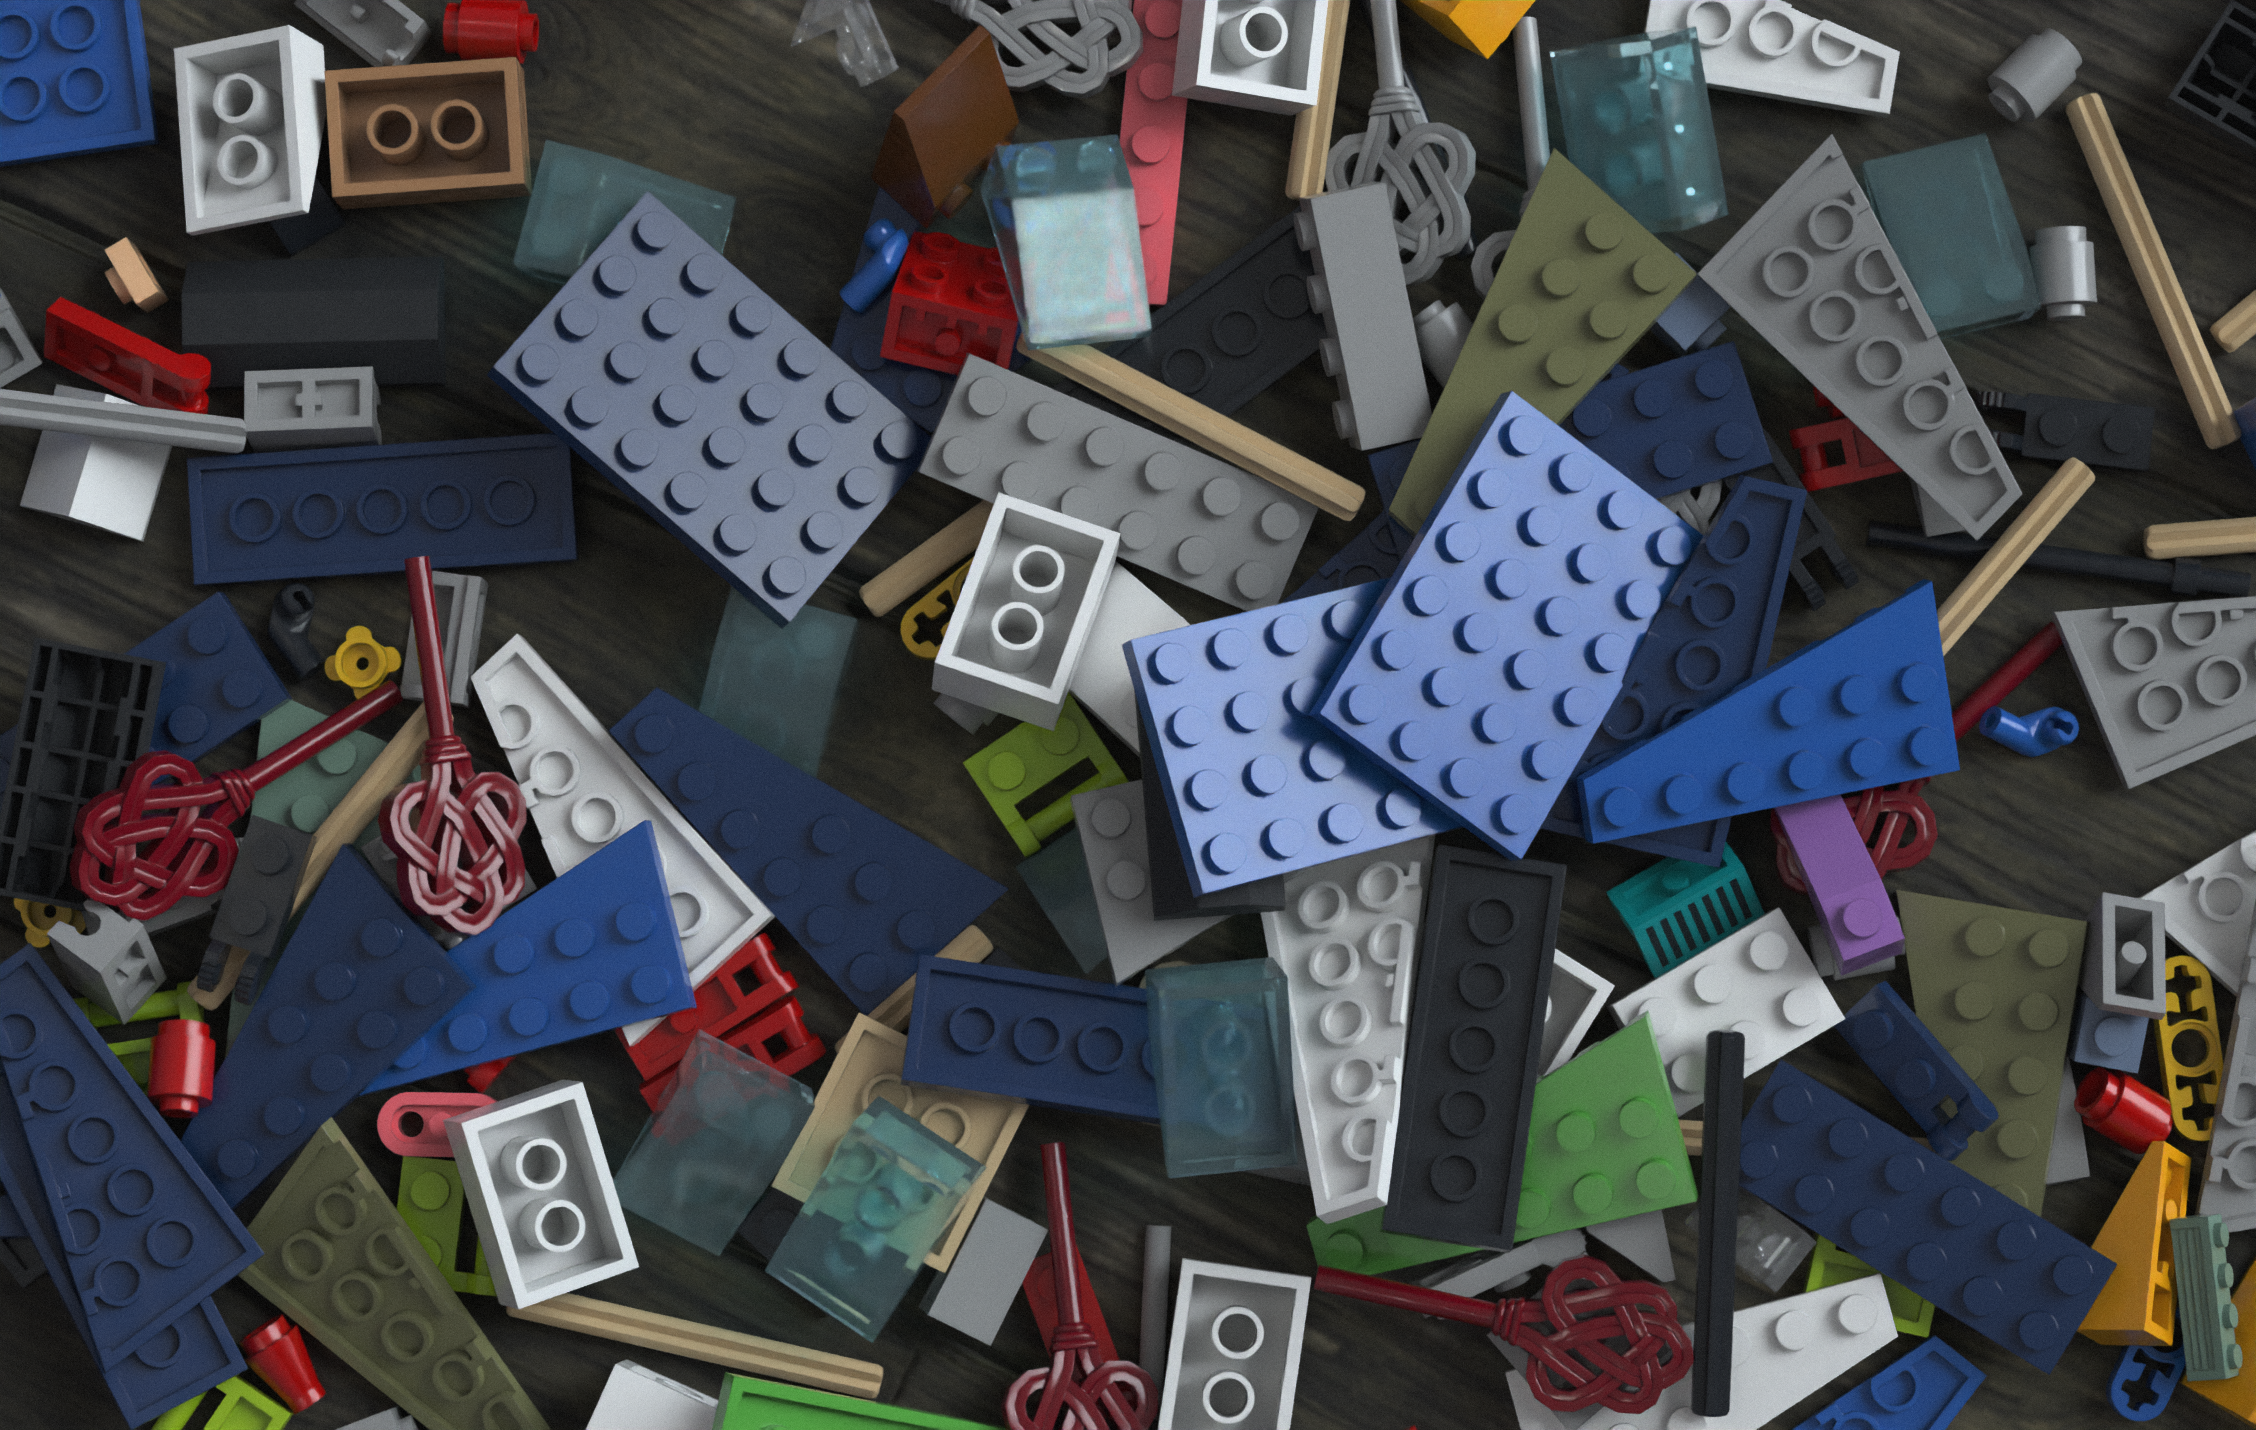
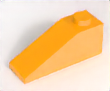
(2142, 1290)

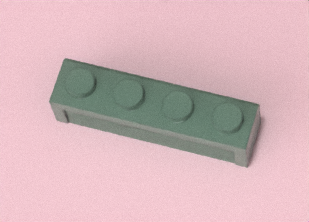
(2205, 1297)

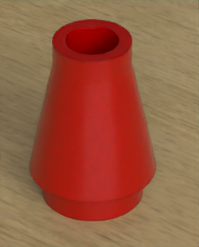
(283, 1363)

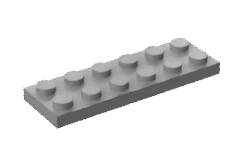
(1169, 502)

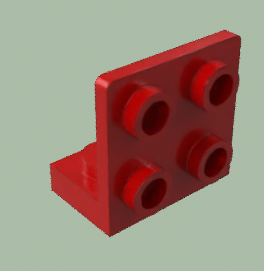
(950, 304)

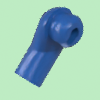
(880, 268)
(2032, 733)

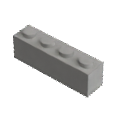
(1365, 315)

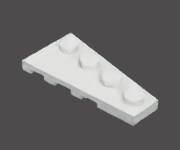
(1783, 53)

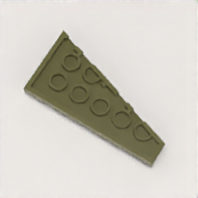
(1554, 323)
(2003, 1005)
(375, 1297)

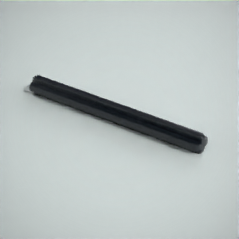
(1718, 1223)

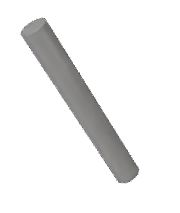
(1155, 1305)

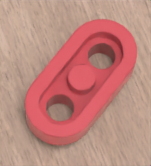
(433, 1109)

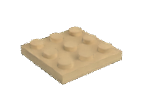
(872, 1067)

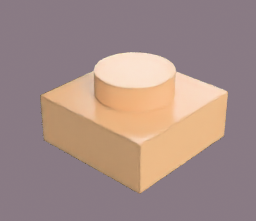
(133, 277)

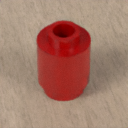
(490, 29)
(181, 1068)
(2123, 1109)

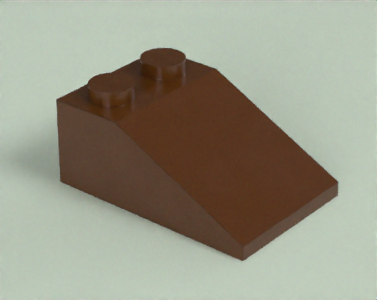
(947, 132)

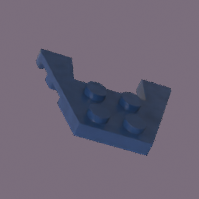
(859, 338)

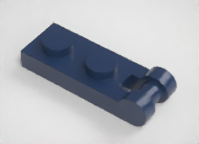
(1916, 1069)

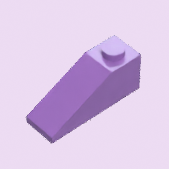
(1841, 882)

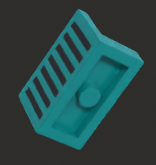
(1684, 907)

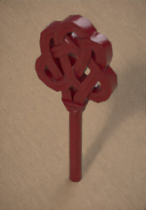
(1905, 802)
(454, 822)
(180, 835)
(1075, 1341)
(1634, 1366)

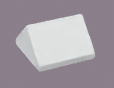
(96, 478)

